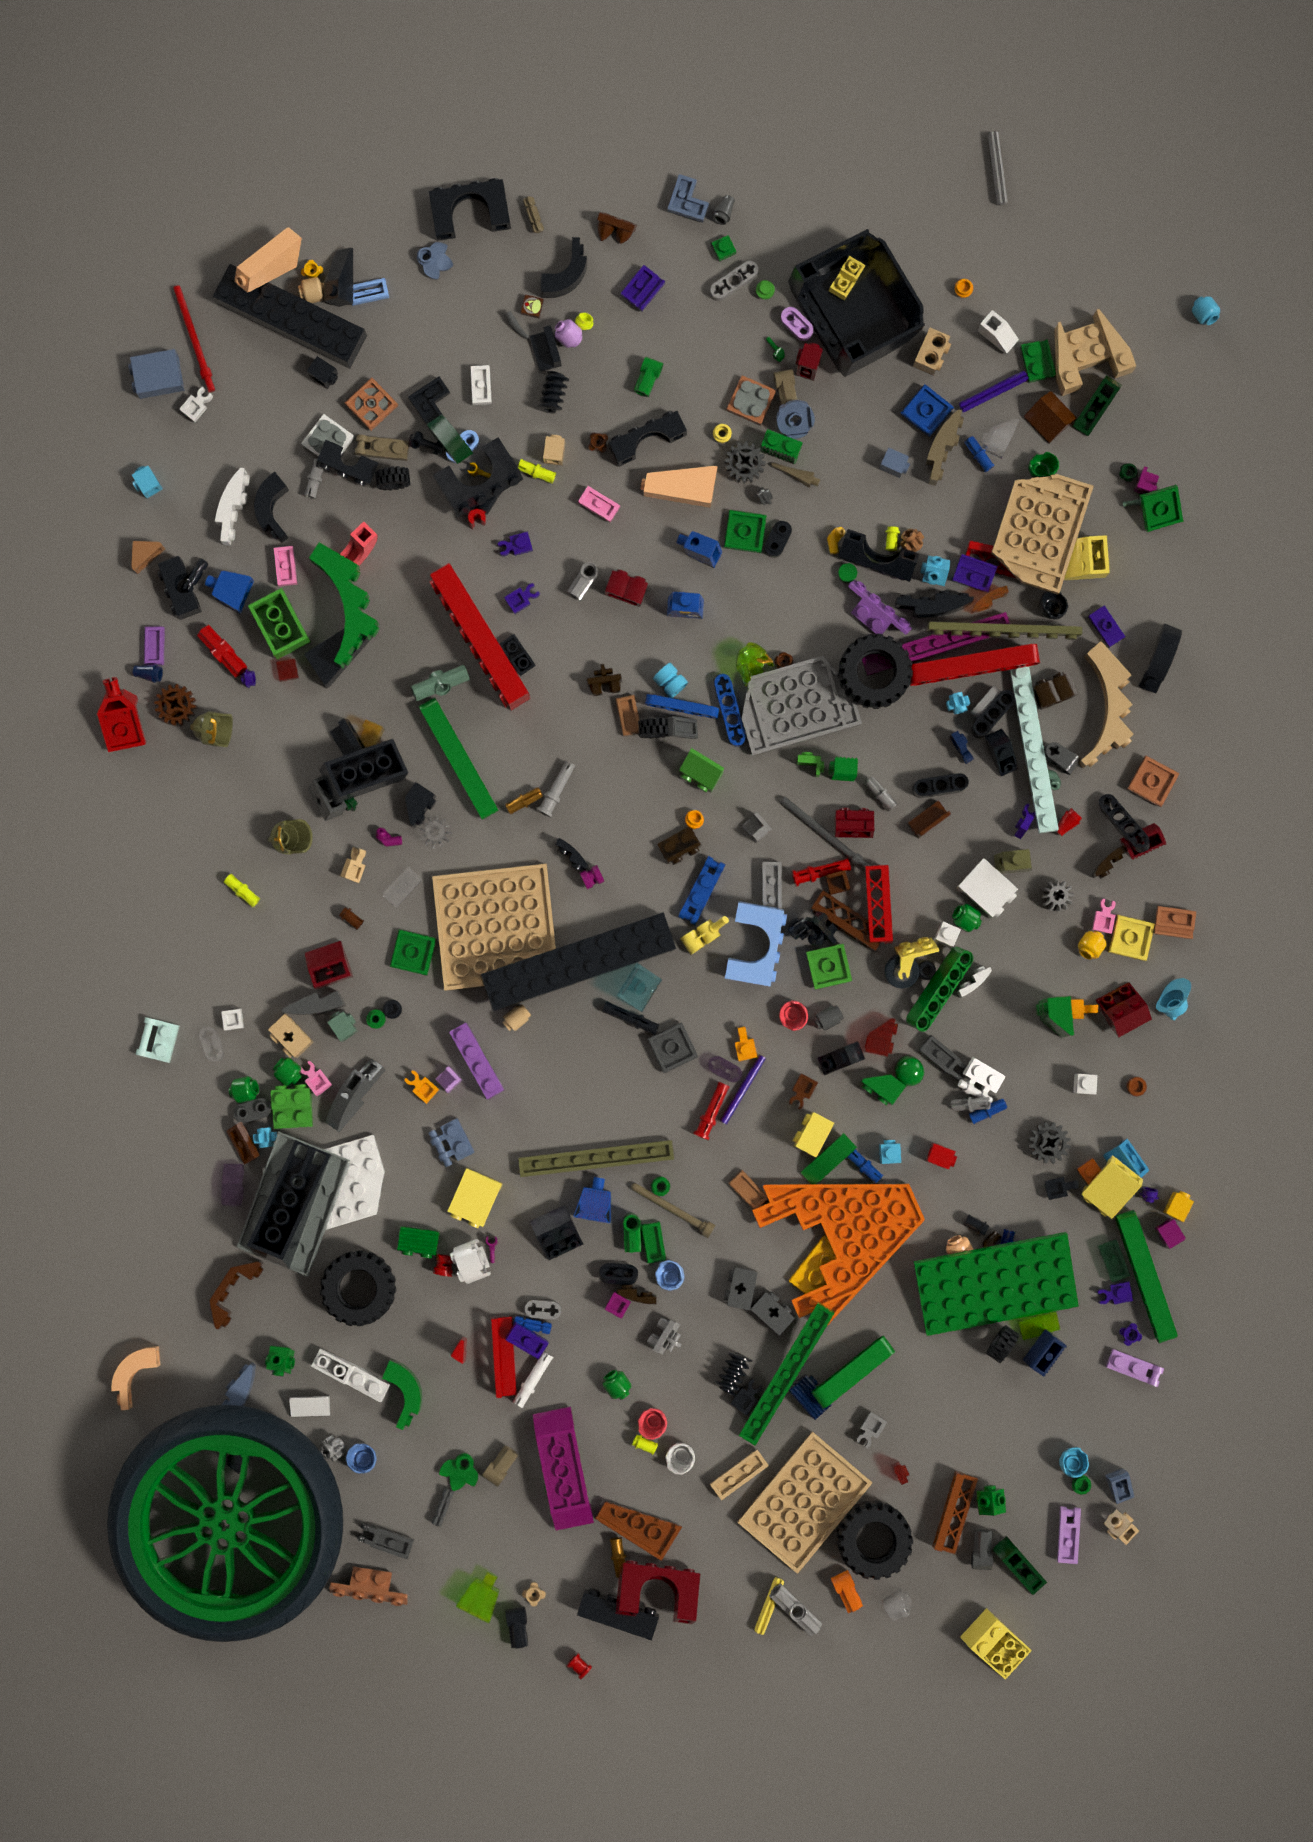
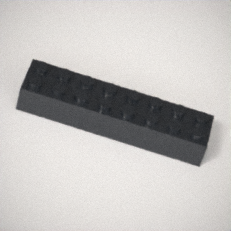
(292, 318)

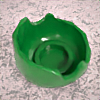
(1043, 465)
(909, 1070)

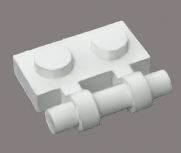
(984, 1075)

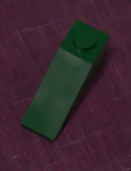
(1097, 405)
(1019, 1565)

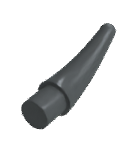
(515, 325)

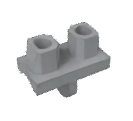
(668, 1338)

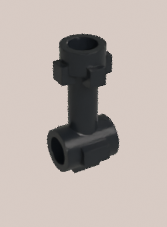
(417, 439)

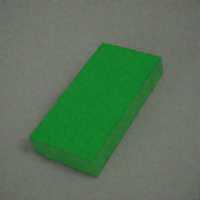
(653, 1242)

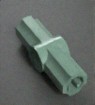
(440, 682)

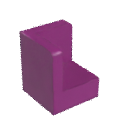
(1146, 482)
(1170, 1233)
(617, 1305)

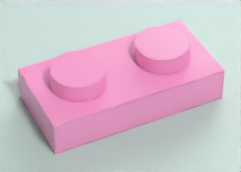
(599, 504)
(285, 566)

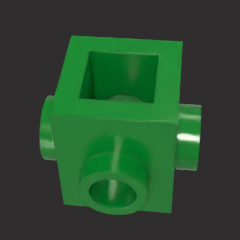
(280, 1360)
(991, 1501)

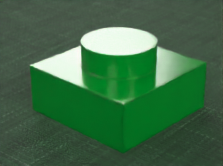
(723, 248)

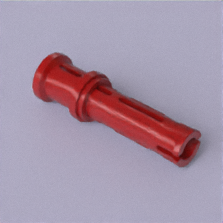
(811, 874)
(708, 1119)

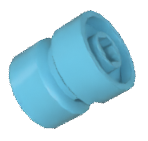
(670, 680)

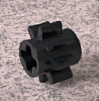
(798, 928)

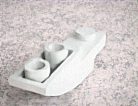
(232, 498)
(350, 1374)

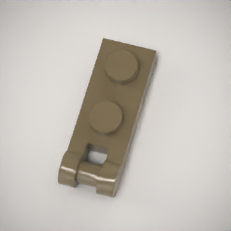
(382, 448)

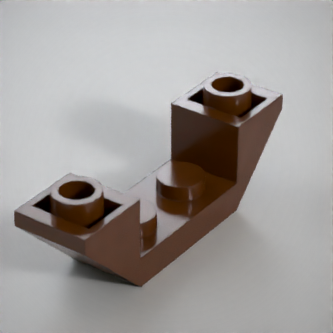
(219, 1312)

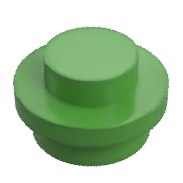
(765, 289)

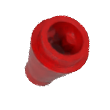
(1068, 821)

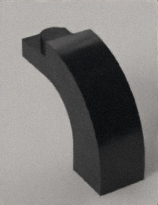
(566, 281)
(265, 499)
(1162, 658)

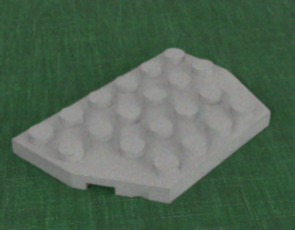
(796, 705)

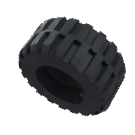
(875, 645)
(331, 1288)
(883, 1565)

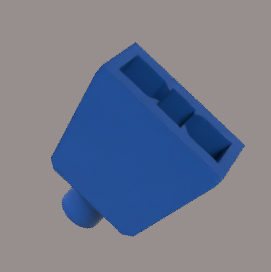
(230, 589)

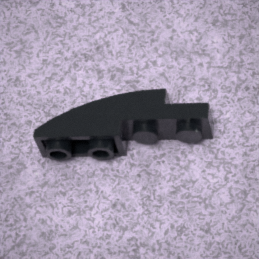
(941, 605)

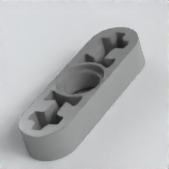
(720, 283)

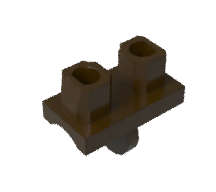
(596, 682)

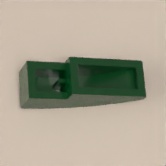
(449, 439)

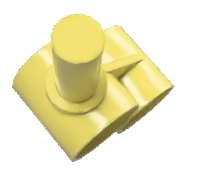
(703, 935)

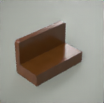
(928, 819)

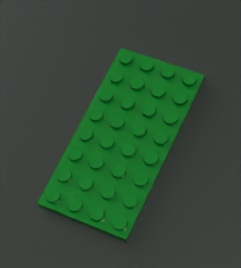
(996, 1283)

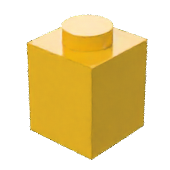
(1178, 1206)

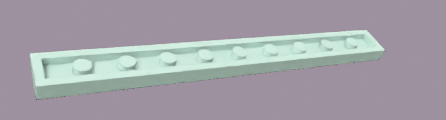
(1033, 750)

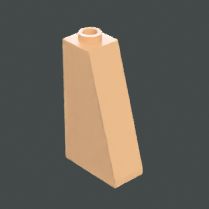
(269, 261)
(686, 486)

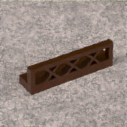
(844, 926)

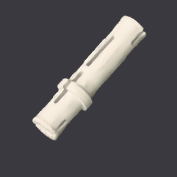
(532, 1380)

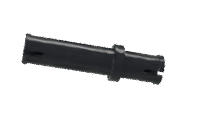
(630, 1017)

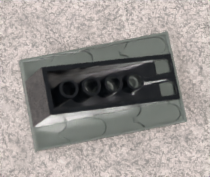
(293, 1204)

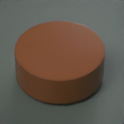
(1136, 1086)

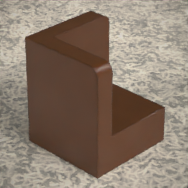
(837, 882)

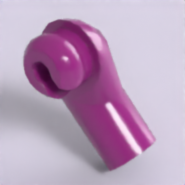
(386, 839)

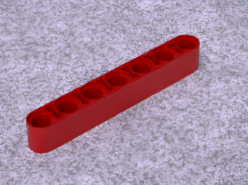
(975, 664)

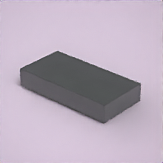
(682, 727)

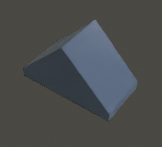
(1120, 1485)

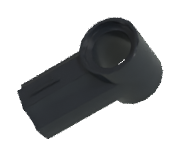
(516, 1621)

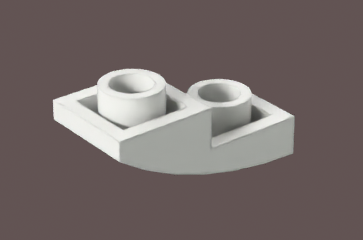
(978, 978)

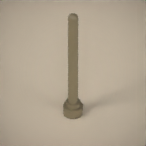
(705, 1228)

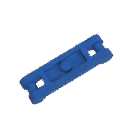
(701, 890)

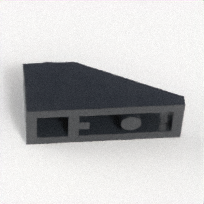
(339, 280)

